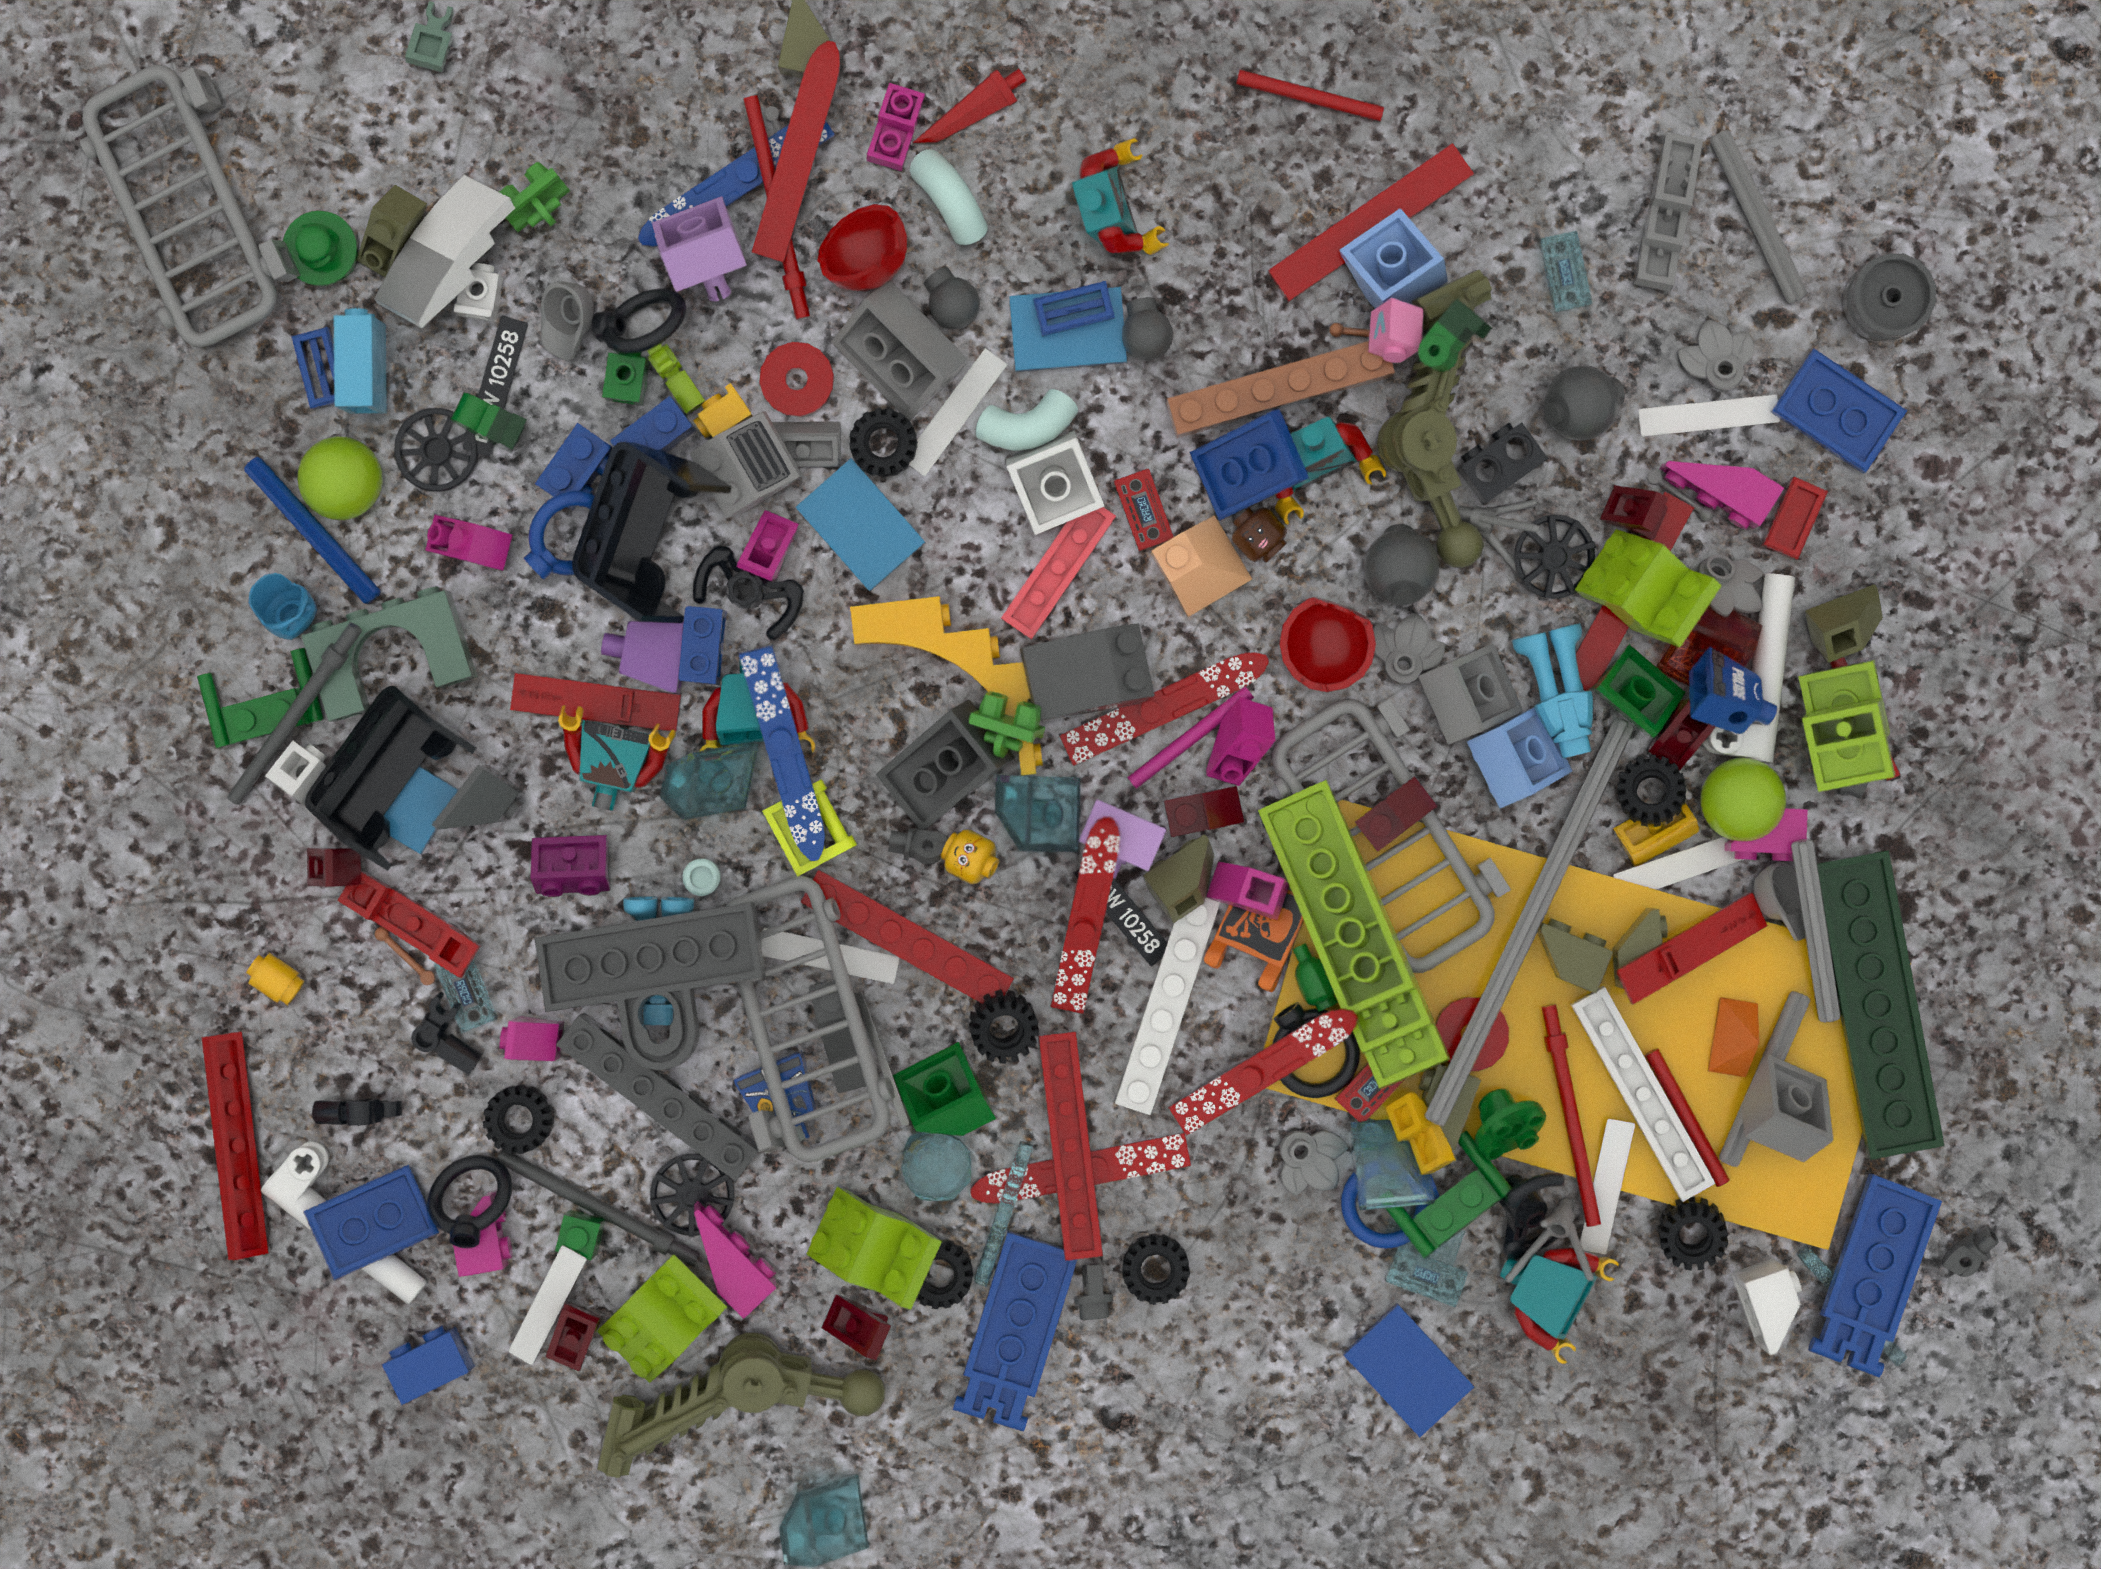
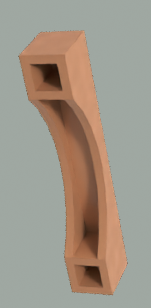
(1275, 388)

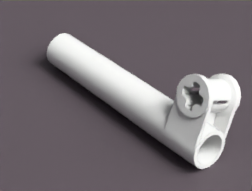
(1769, 664)
(293, 1192)

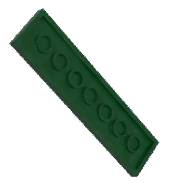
(1879, 1006)

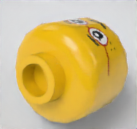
(970, 856)

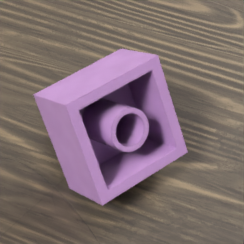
(700, 247)
(1138, 837)

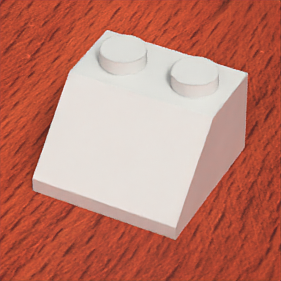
(1054, 483)
(1769, 1301)

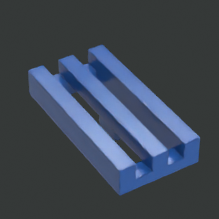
(1079, 322)
(327, 399)

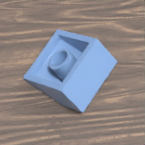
(1394, 261)
(1518, 758)

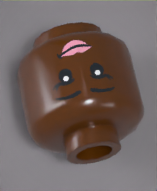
(1259, 534)

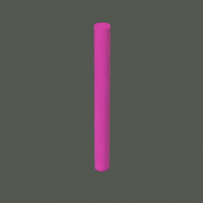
(1186, 740)

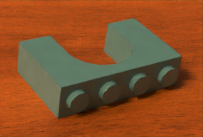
(429, 618)

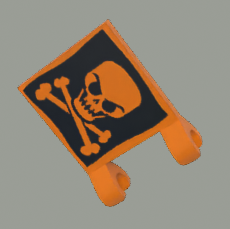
(1258, 937)

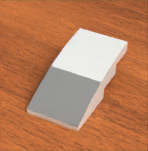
(441, 250)

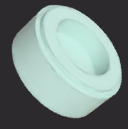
(701, 877)

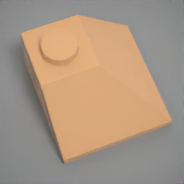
(1200, 565)

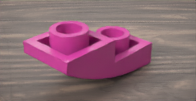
(895, 127)

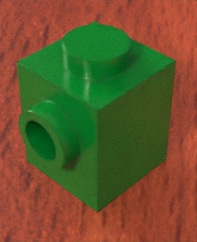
(626, 378)
(581, 1233)

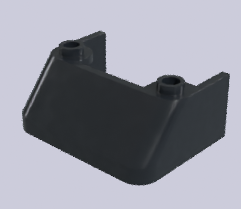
(627, 523)
(376, 767)

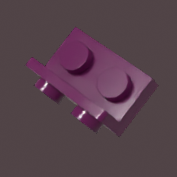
(570, 865)

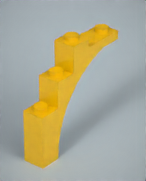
(921, 626)

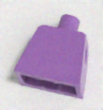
(648, 653)

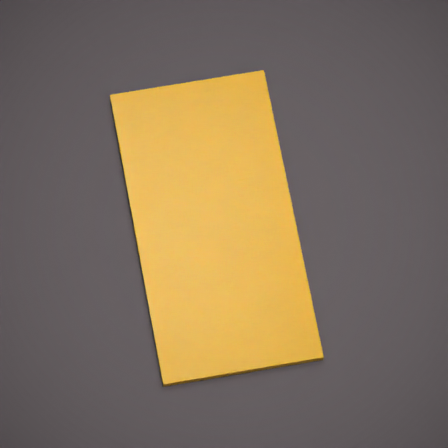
(1767, 1187)

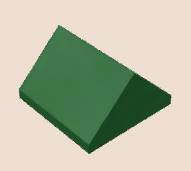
(1639, 691)

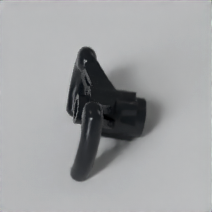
(748, 589)
(1526, 1210)

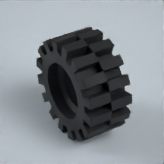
(876, 420)
(1651, 768)
(1011, 1045)
(496, 1125)
(1693, 1253)
(960, 1284)
(1160, 1291)

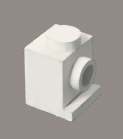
(485, 305)
(297, 770)

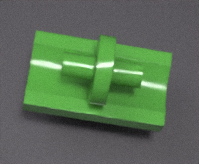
(537, 199)
(1022, 726)

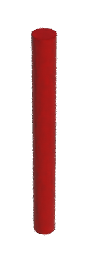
(1310, 95)
(1687, 1117)

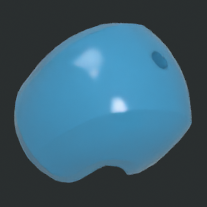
(282, 606)

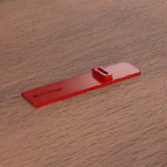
(598, 701)
(1691, 948)

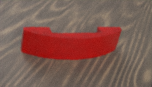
(411, 923)

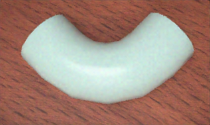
(950, 196)
(1027, 429)

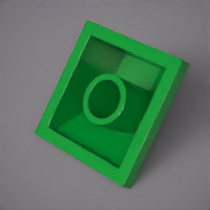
(944, 1094)

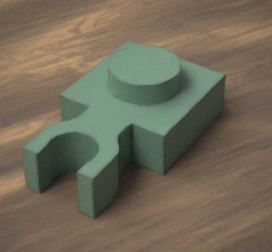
(430, 43)

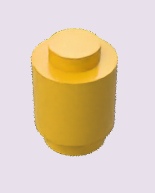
(274, 978)

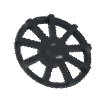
(435, 450)
(1554, 556)
(688, 1193)

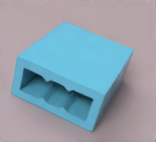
(360, 363)

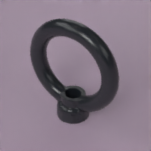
(610, 325)
(1295, 1017)
(466, 1229)

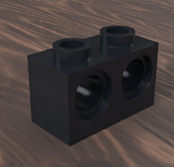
(1506, 469)

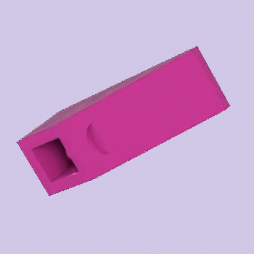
(1737, 490)
(736, 1273)

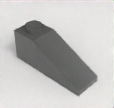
(838, 1043)

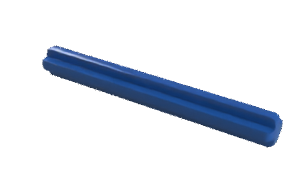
(312, 530)

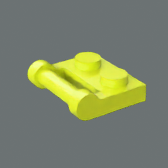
(800, 863)

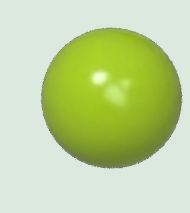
(340, 478)
(1743, 799)

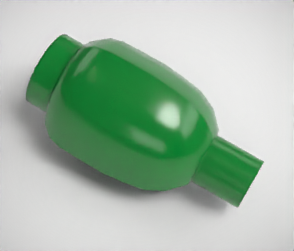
(1313, 980)

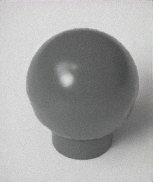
(952, 299)
(1146, 330)

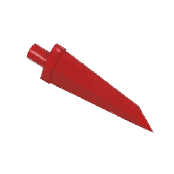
(980, 103)

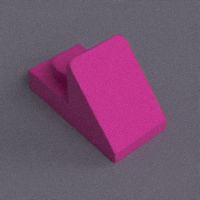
(768, 546)

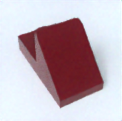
(1635, 510)
(1680, 736)
(1203, 811)
(1396, 814)
(333, 867)
(857, 1326)
(573, 1336)

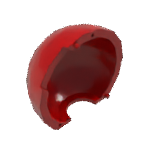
(864, 248)
(1327, 645)

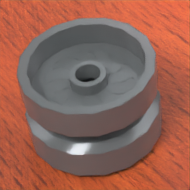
(1911, 292)

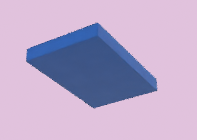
(1838, 411)
(1249, 464)
(370, 1222)
(1408, 1370)

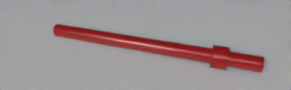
(793, 278)
(1556, 1043)

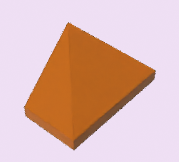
(1734, 1037)

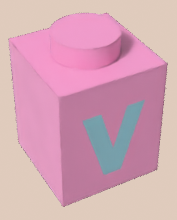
(1395, 330)

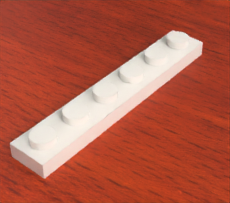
(1166, 1008)
(1642, 1094)

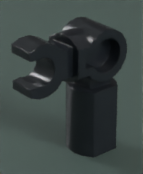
(431, 1036)
(354, 1111)

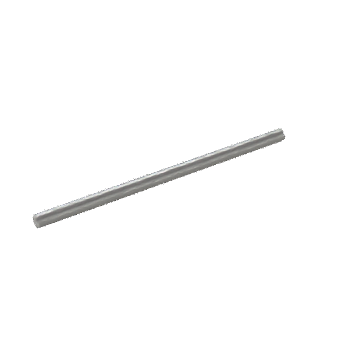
(1529, 922)

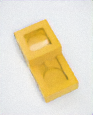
(1426, 1138)

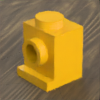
(722, 413)

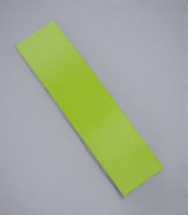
(1353, 934)

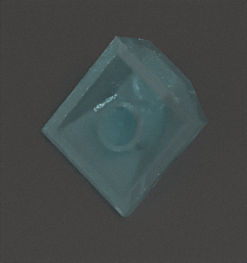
(709, 781)
(1039, 811)
(1386, 1168)
(824, 1524)

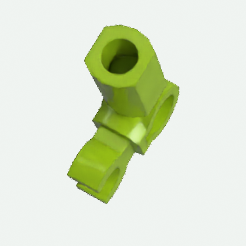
(678, 381)

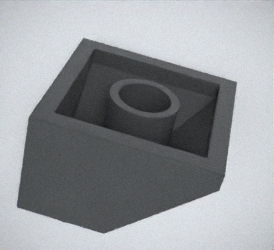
(481, 800)

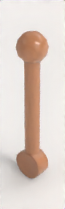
(1337, 330)
(427, 977)

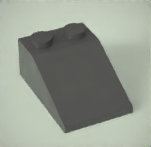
(1088, 672)
(942, 767)

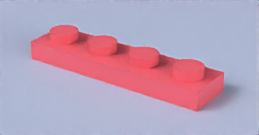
(1056, 571)

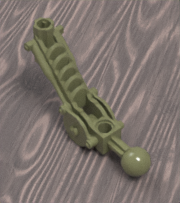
(1424, 440)
(749, 1378)

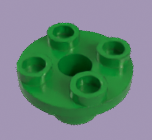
(322, 247)
(1507, 1124)

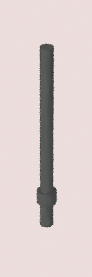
(333, 659)
(662, 1241)

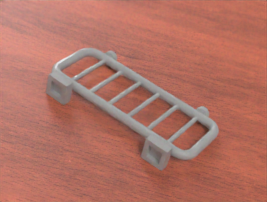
(276, 256)
(1378, 729)
(765, 1125)

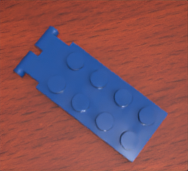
(1875, 1273)
(1016, 1329)

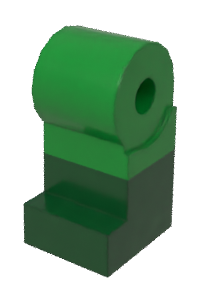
(1449, 335)
(489, 421)

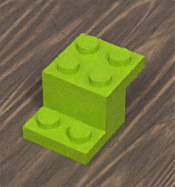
(1648, 587)
(1846, 726)
(873, 1248)
(661, 1319)

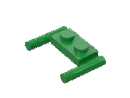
(259, 715)
(1457, 1206)

